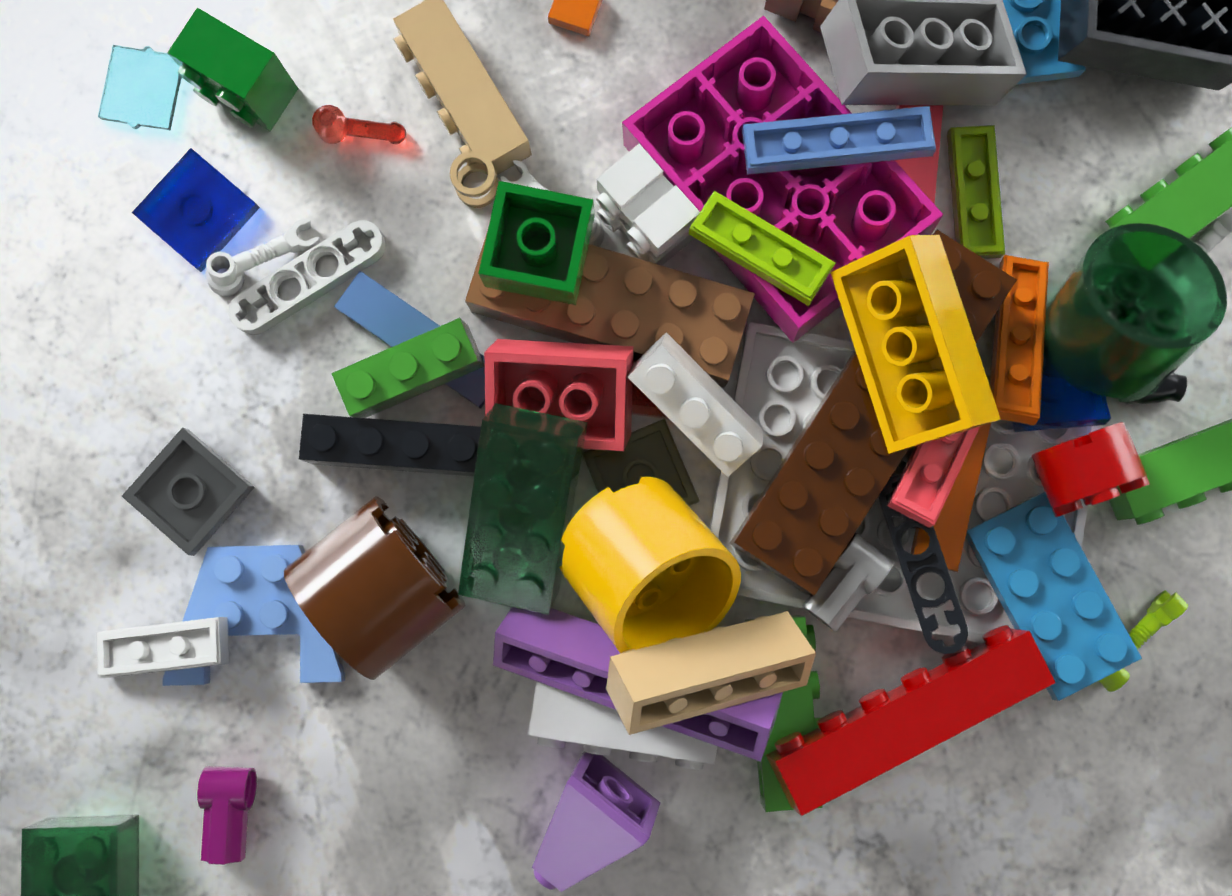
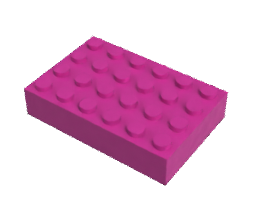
(835, 210)

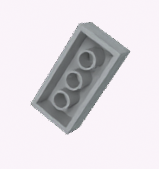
(922, 52)

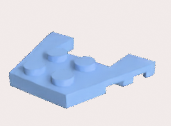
(253, 595)

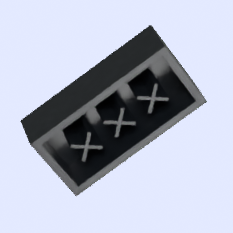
(1151, 39)

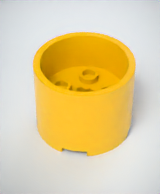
(648, 566)

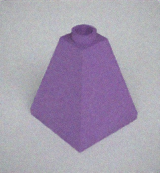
(594, 823)

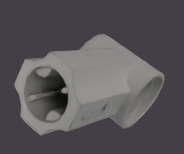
(854, 574)

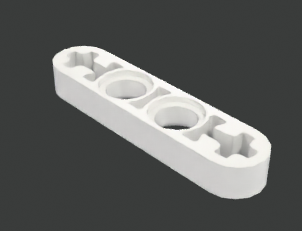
(304, 270)

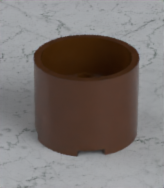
(372, 589)

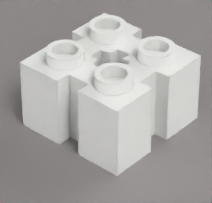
(645, 207)

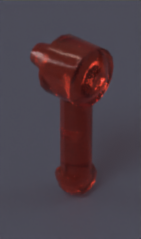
(334, 127)

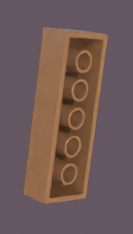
(631, 305)

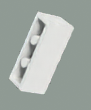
(696, 404)

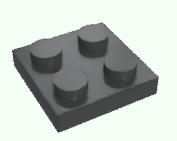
(188, 491)

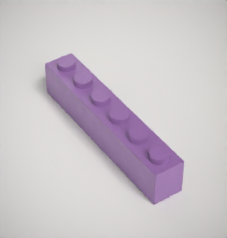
(576, 659)

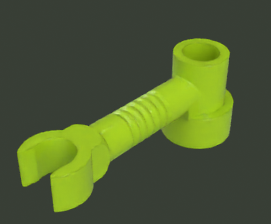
(1161, 613)

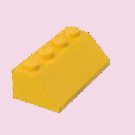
(914, 343)

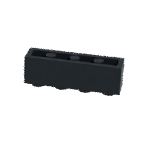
(389, 444)

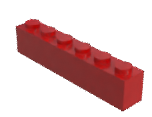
(909, 718)

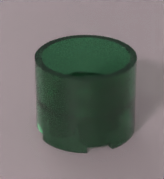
(1133, 311)

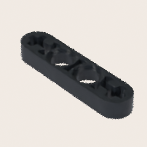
(917, 565)

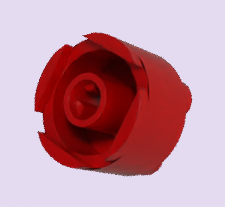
(1090, 469)

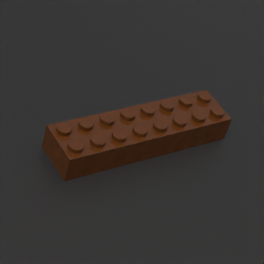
(842, 455)

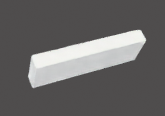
(162, 647)

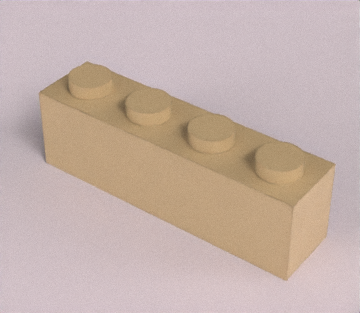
(708, 671)

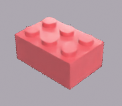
(566, 382)

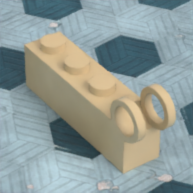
(467, 97)

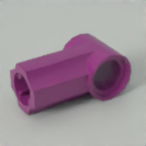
(226, 798)

